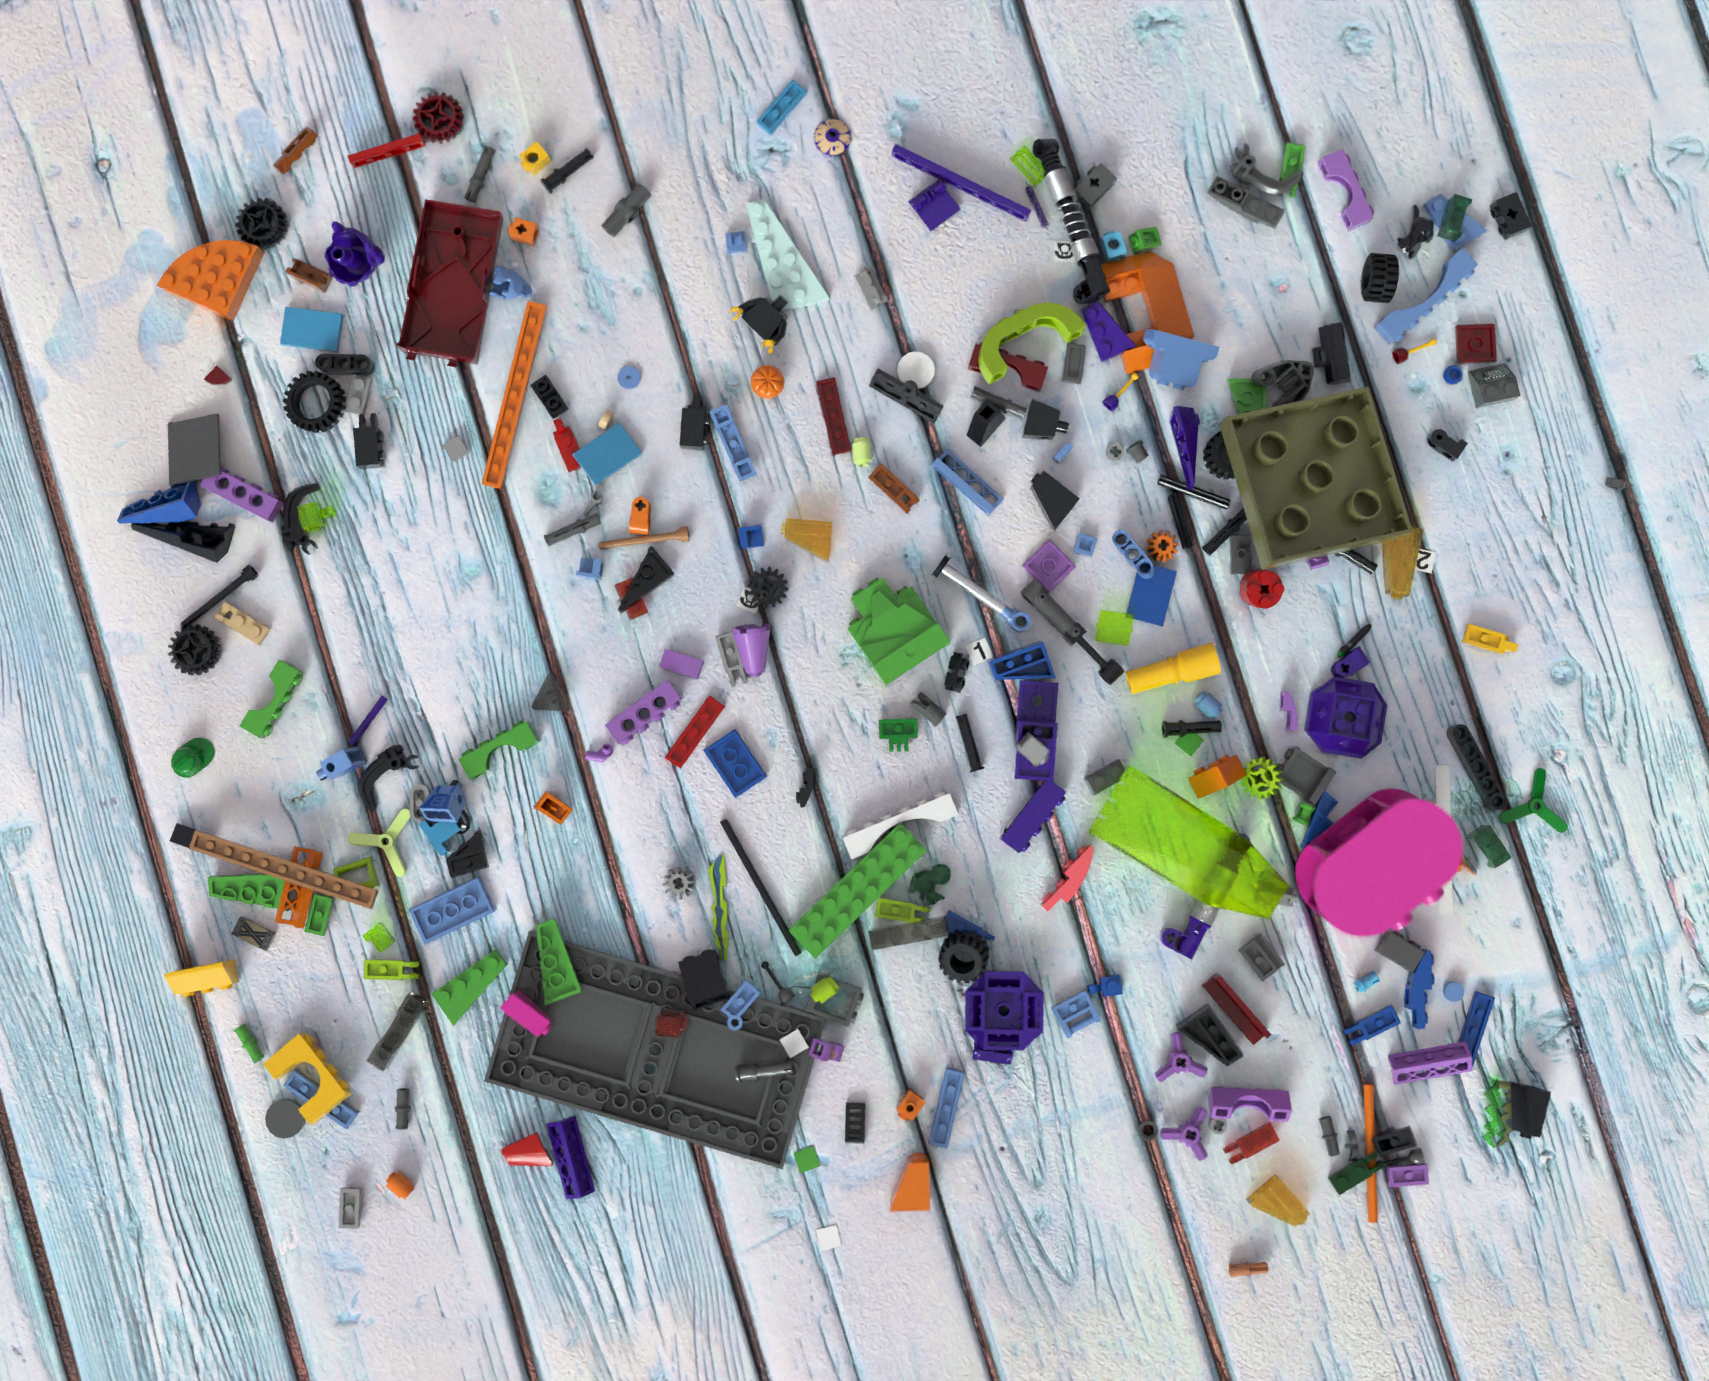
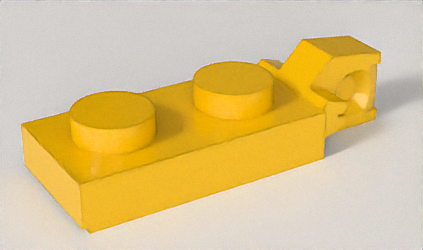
(1488, 639)

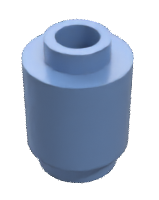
(1208, 705)

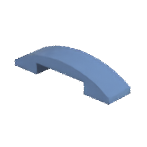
(732, 442)

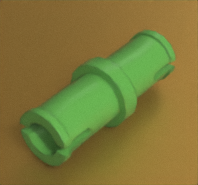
(249, 1043)

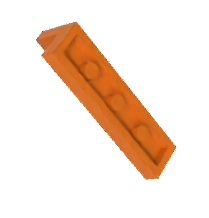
(304, 894)

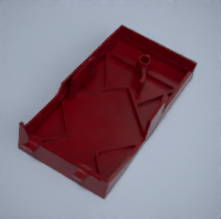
(450, 282)

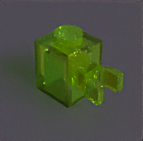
(313, 516)

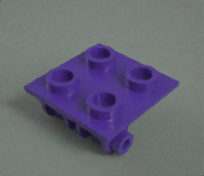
(934, 205)

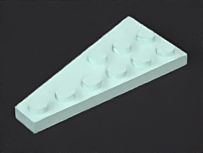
(781, 261)

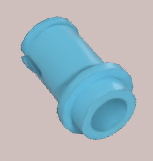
(1366, 982)

